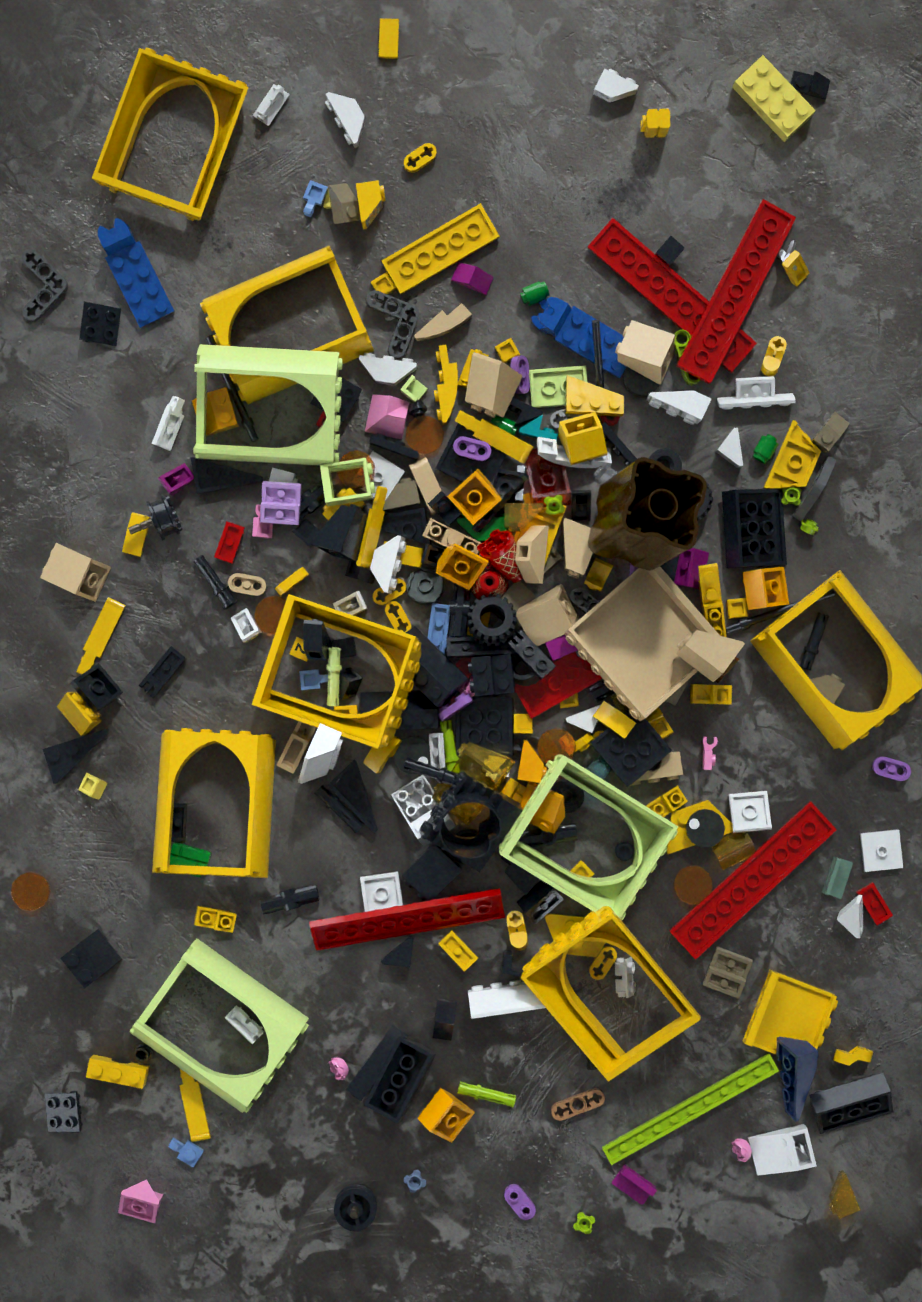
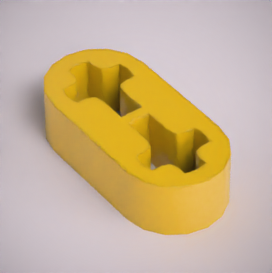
(422, 162)
(291, 581)
(389, 597)
(401, 613)
(606, 965)

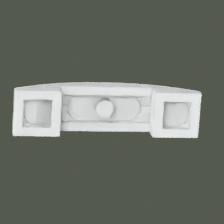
(555, 453)

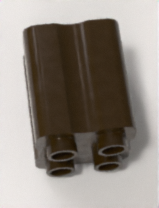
(647, 514)

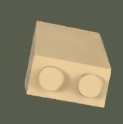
(646, 350)
(491, 385)
(575, 548)
(75, 572)
(547, 616)
(709, 652)

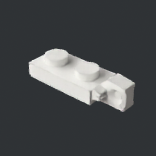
(169, 424)

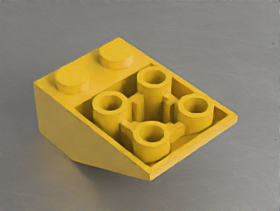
(78, 713)

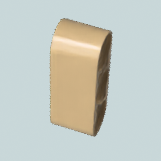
(425, 480)

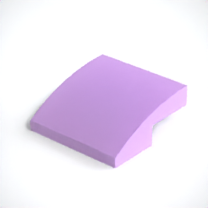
(280, 503)

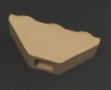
(446, 536)
(532, 553)

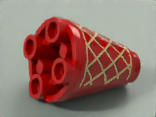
(501, 553)
(499, 584)

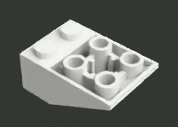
(686, 404)
(416, 804)
(782, 1150)

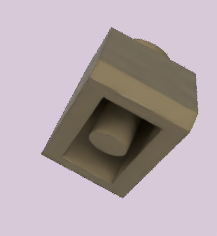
(343, 204)
(830, 432)
(402, 495)
(829, 686)

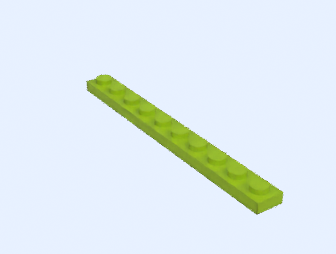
(690, 1109)

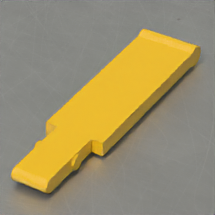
(496, 437)
(372, 529)
(101, 633)
(194, 1108)

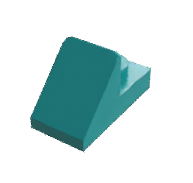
(533, 430)

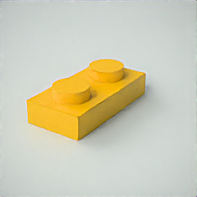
(458, 950)

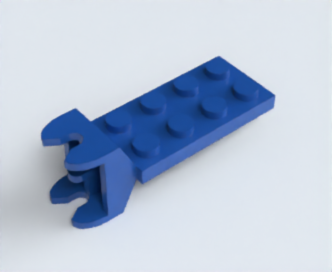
(134, 273)
(574, 331)

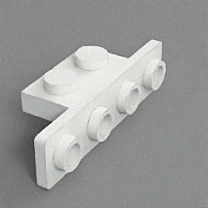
(755, 392)

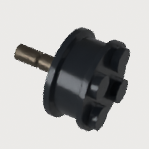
(162, 518)
(355, 1207)

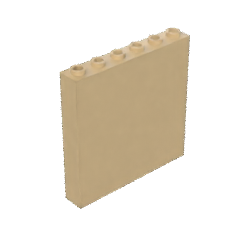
(635, 639)

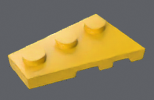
(588, 398)

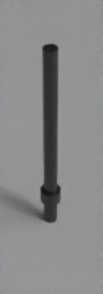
(247, 421)
(745, 623)

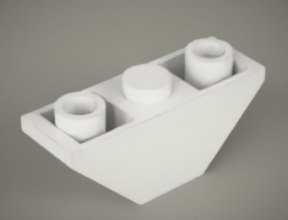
(348, 116)
(386, 369)
(387, 563)

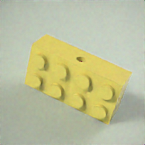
(773, 98)

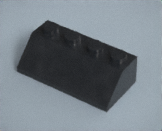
(437, 675)
(418, 714)
(400, 1079)
(851, 1103)

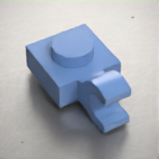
(314, 196)
(312, 679)
(188, 1152)

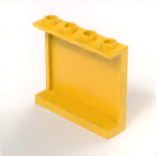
(790, 1011)

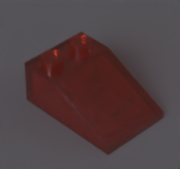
(546, 479)

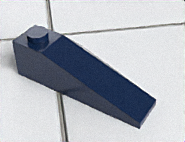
(798, 1070)

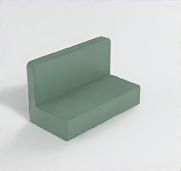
(837, 877)

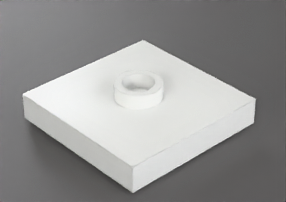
(385, 474)
(750, 811)
(881, 850)
(381, 891)

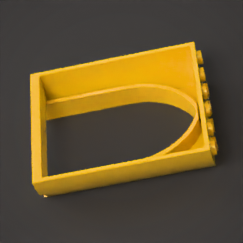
(148, 80)
(225, 305)
(836, 724)
(370, 728)
(258, 759)
(549, 982)

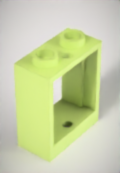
(326, 470)

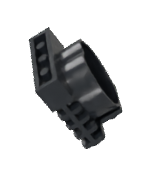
(478, 849)

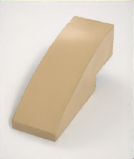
(443, 324)
(296, 746)

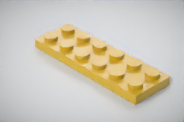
(440, 249)

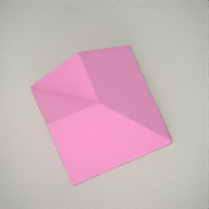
(387, 416)
(140, 1202)

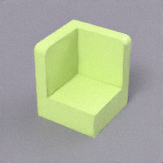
(413, 389)

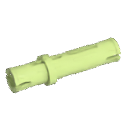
(333, 676)

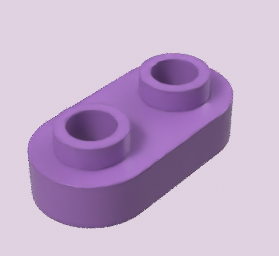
(521, 365)
(472, 448)
(449, 710)
(890, 768)
(520, 1202)

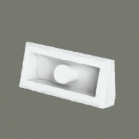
(437, 750)

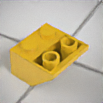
(582, 438)

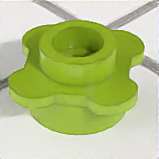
(796, 495)
(559, 508)
(809, 526)
(581, 1217)

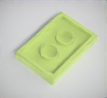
(549, 385)

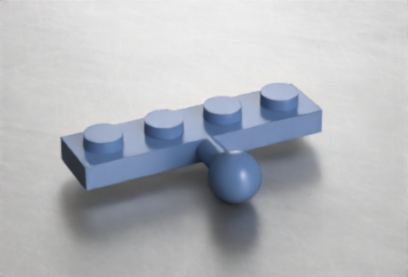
(439, 625)

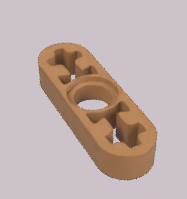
(589, 1093)

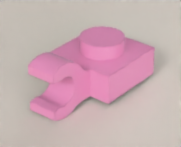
(260, 529)
(708, 758)

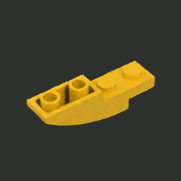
(446, 392)
(711, 597)

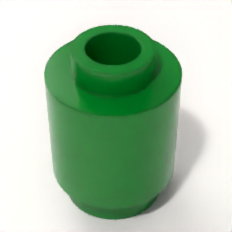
(534, 293)
(505, 424)
(765, 448)

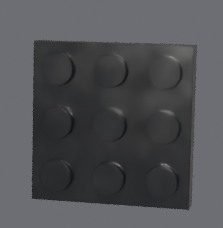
(463, 467)
(487, 724)
(635, 753)

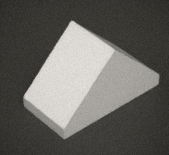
(731, 449)
(351, 604)
(246, 625)
(584, 719)
(852, 916)

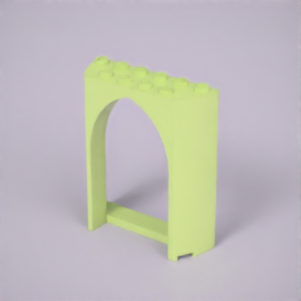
(312, 369)
(648, 829)
(278, 1018)

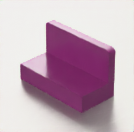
(687, 567)
(634, 1184)

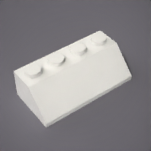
(321, 754)
(502, 999)

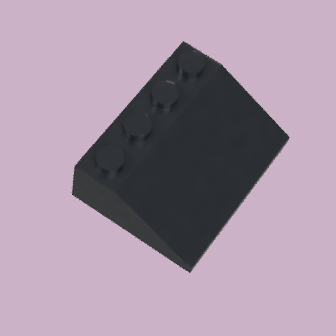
(754, 528)

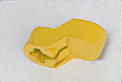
(771, 364)
(518, 939)
(853, 1055)

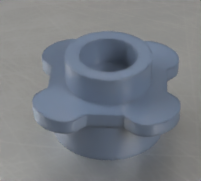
(413, 1187)

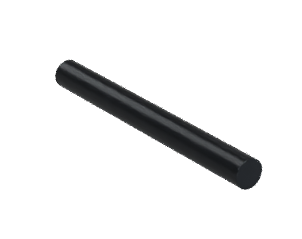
(598, 353)

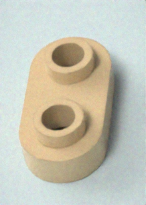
(247, 585)

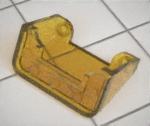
(483, 765)

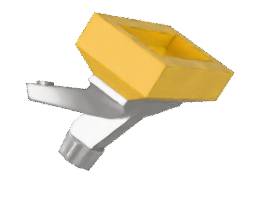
(793, 264)

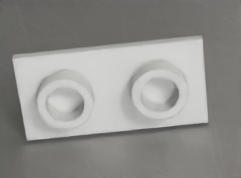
(271, 104)
(626, 969)
(244, 1024)

